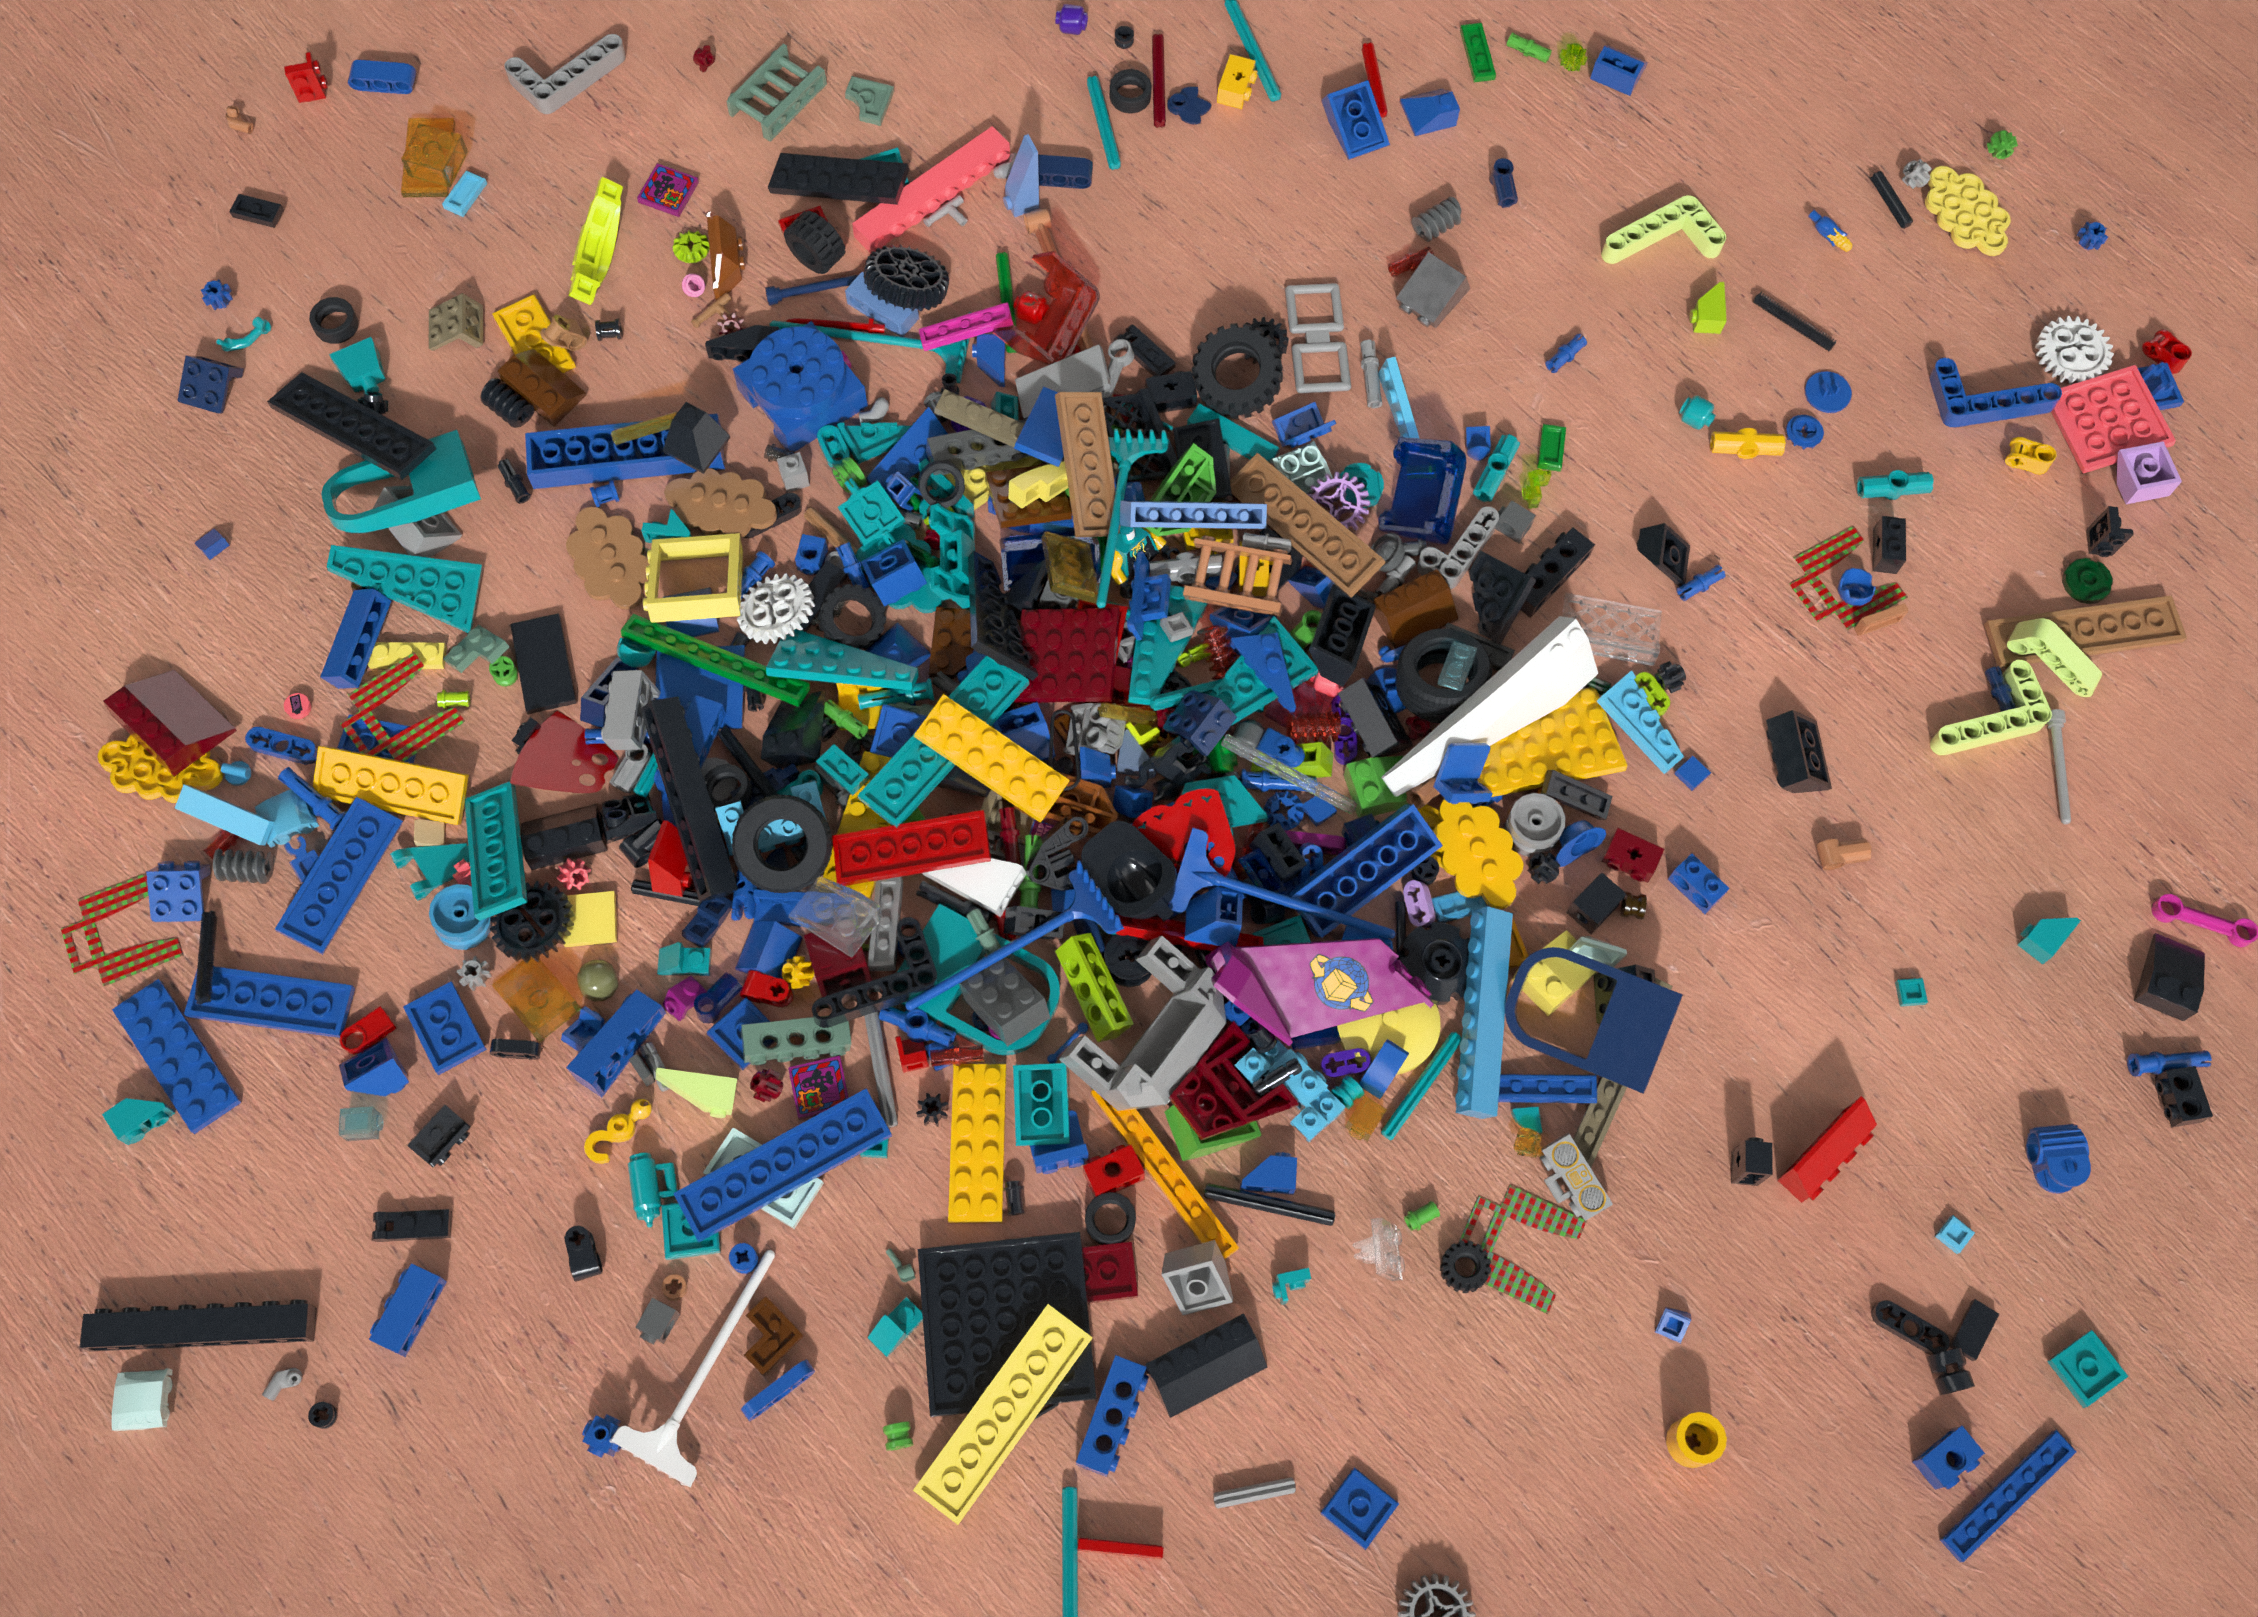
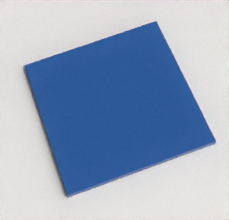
(686, 680)

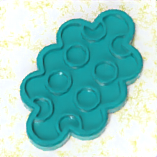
(922, 600)

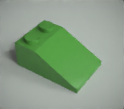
(1368, 787)
(1192, 1147)

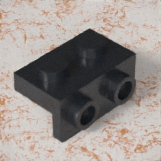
(439, 1136)

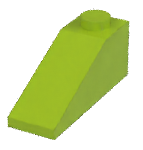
(1317, 761)

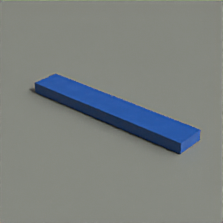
(2008, 1496)

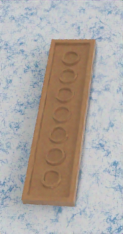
(1308, 526)
(2098, 628)

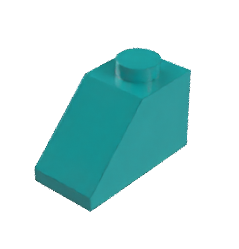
(2046, 937)

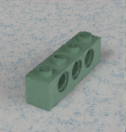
(781, 1031)

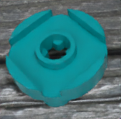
(1369, 477)

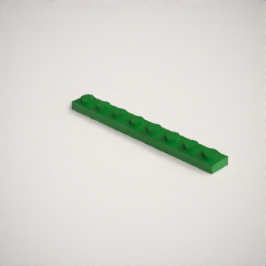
(713, 659)

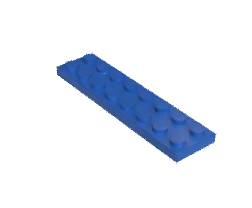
(782, 1165)

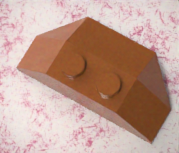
(724, 254)
(1085, 801)

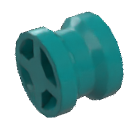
(1348, 1091)

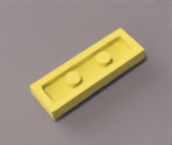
(389, 653)

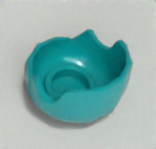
(634, 653)

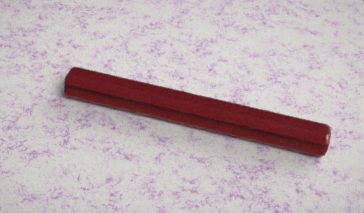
(1159, 112)

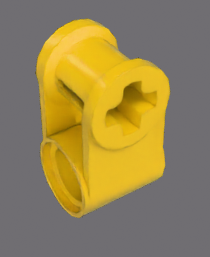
(2031, 456)

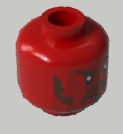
(1031, 307)

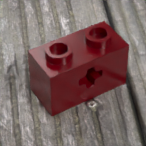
(1645, 855)

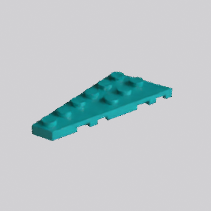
(1155, 653)
(825, 660)
(1246, 693)

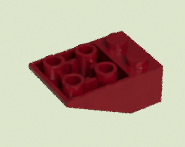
(834, 968)

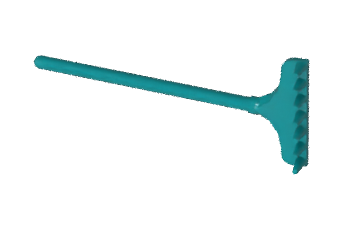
(952, 354)
(1126, 452)

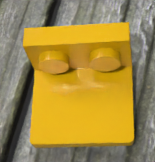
(849, 700)

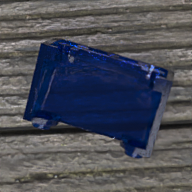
(1425, 490)

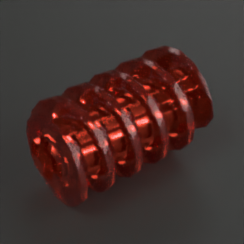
(1219, 648)
(1313, 726)

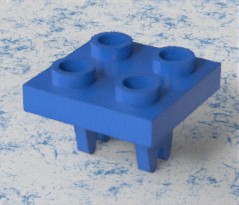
(2162, 385)

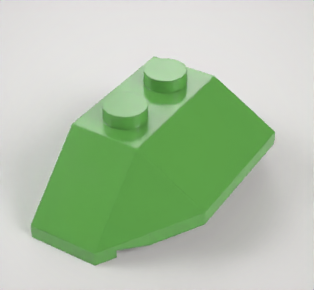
(1188, 481)

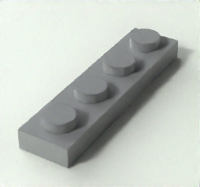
(884, 936)

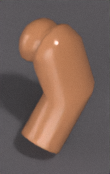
(235, 120)

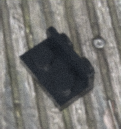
(2105, 534)

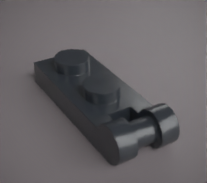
(1147, 352)
(412, 1225)

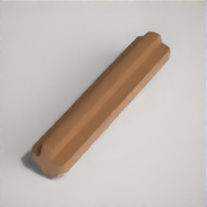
(826, 528)

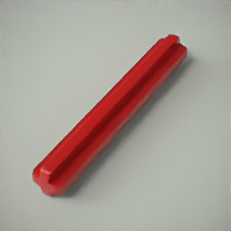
(1374, 77)

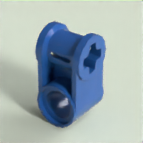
(1281, 748)

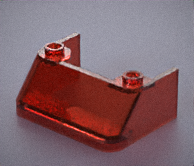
(1065, 318)

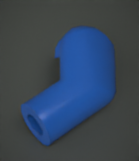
(1388, 655)

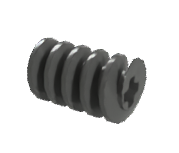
(1437, 219)
(242, 868)

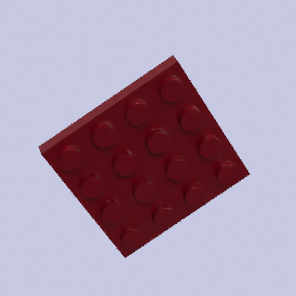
(1071, 653)

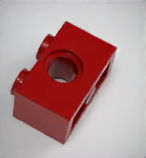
(1122, 1157)

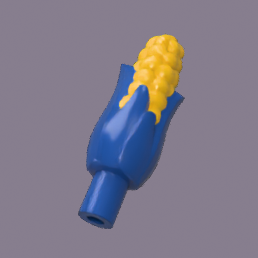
(1830, 231)

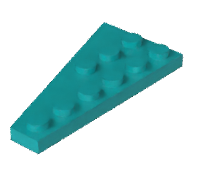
(429, 585)

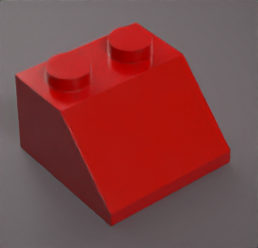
(668, 862)

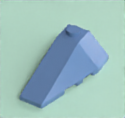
(1023, 180)

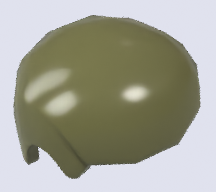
(597, 980)

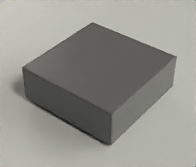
(642, 1070)

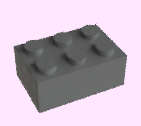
(1005, 1001)

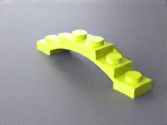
(596, 241)

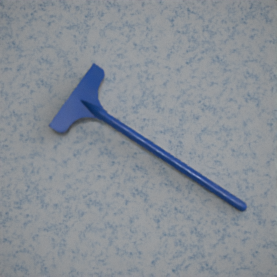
(1198, 873)
(1086, 905)

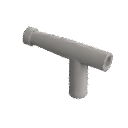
(948, 208)

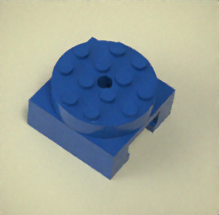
(800, 384)

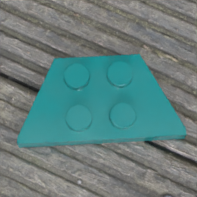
(1237, 802)

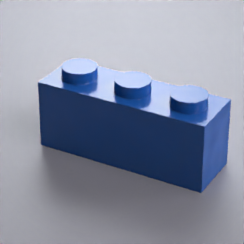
(407, 1310)

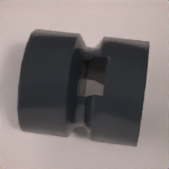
(1953, 1381)

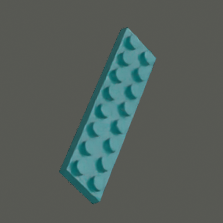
(918, 768)

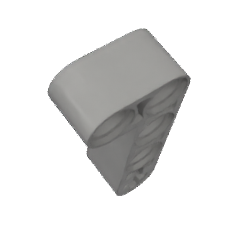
(1465, 546)

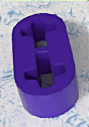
(1345, 1055)

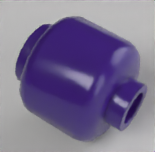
(1072, 19)

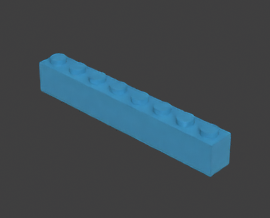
(1484, 1013)

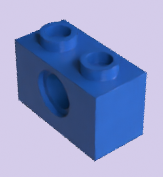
(1933, 1461)

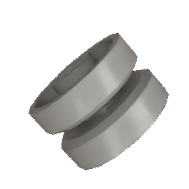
(1535, 824)

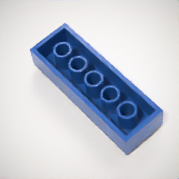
(1367, 867)

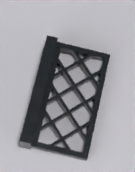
(1149, 419)

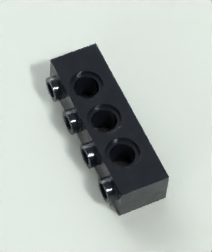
(1572, 544)

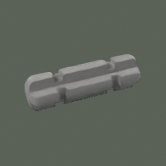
(653, 1061)

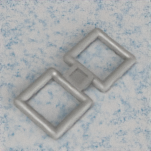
(1317, 338)

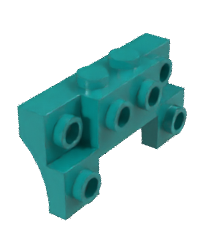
(956, 544)

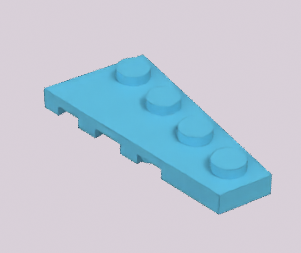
(1397, 398)
(1632, 712)

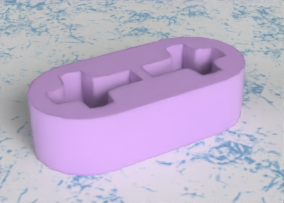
(1419, 904)

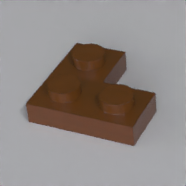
(778, 1336)

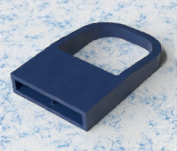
(1630, 1029)

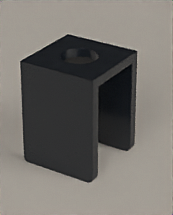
(1596, 903)

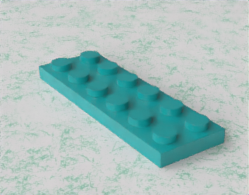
(495, 851)

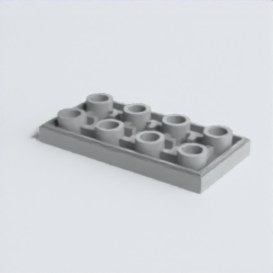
(1076, 373)

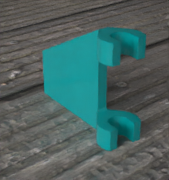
(434, 862)

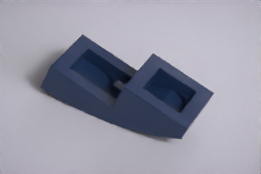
(707, 921)

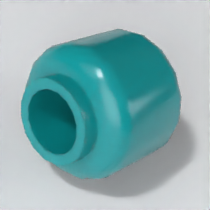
(1697, 412)

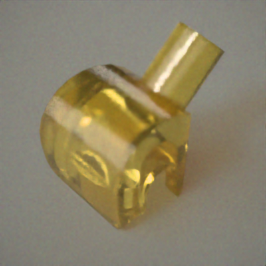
(1528, 1143)

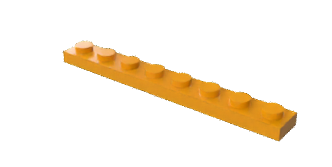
(1168, 1176)

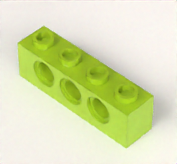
(1094, 987)

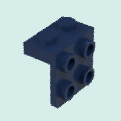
(1200, 720)

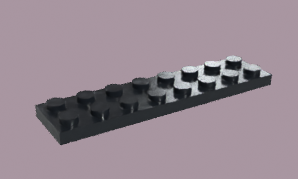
(352, 425)

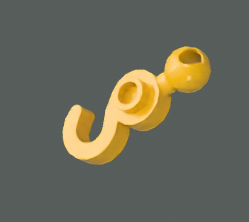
(619, 1129)

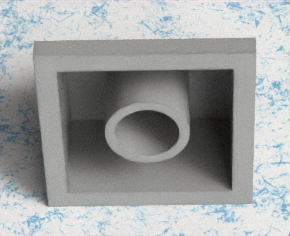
(1197, 1277)

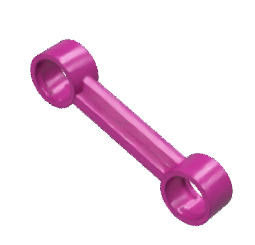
(2205, 920)

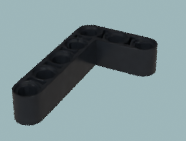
(884, 985)

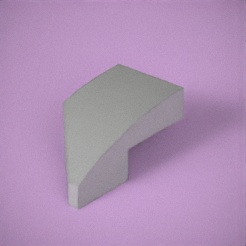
(1127, 644)

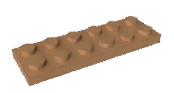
(1087, 461)

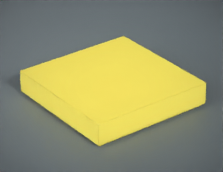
(593, 919)

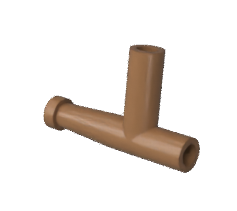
(717, 306)

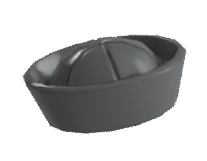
(1390, 549)

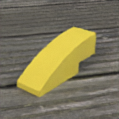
(1037, 483)

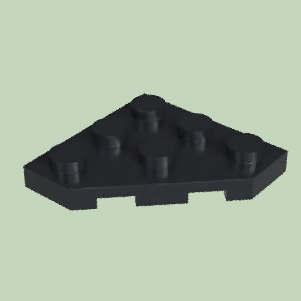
(1497, 595)

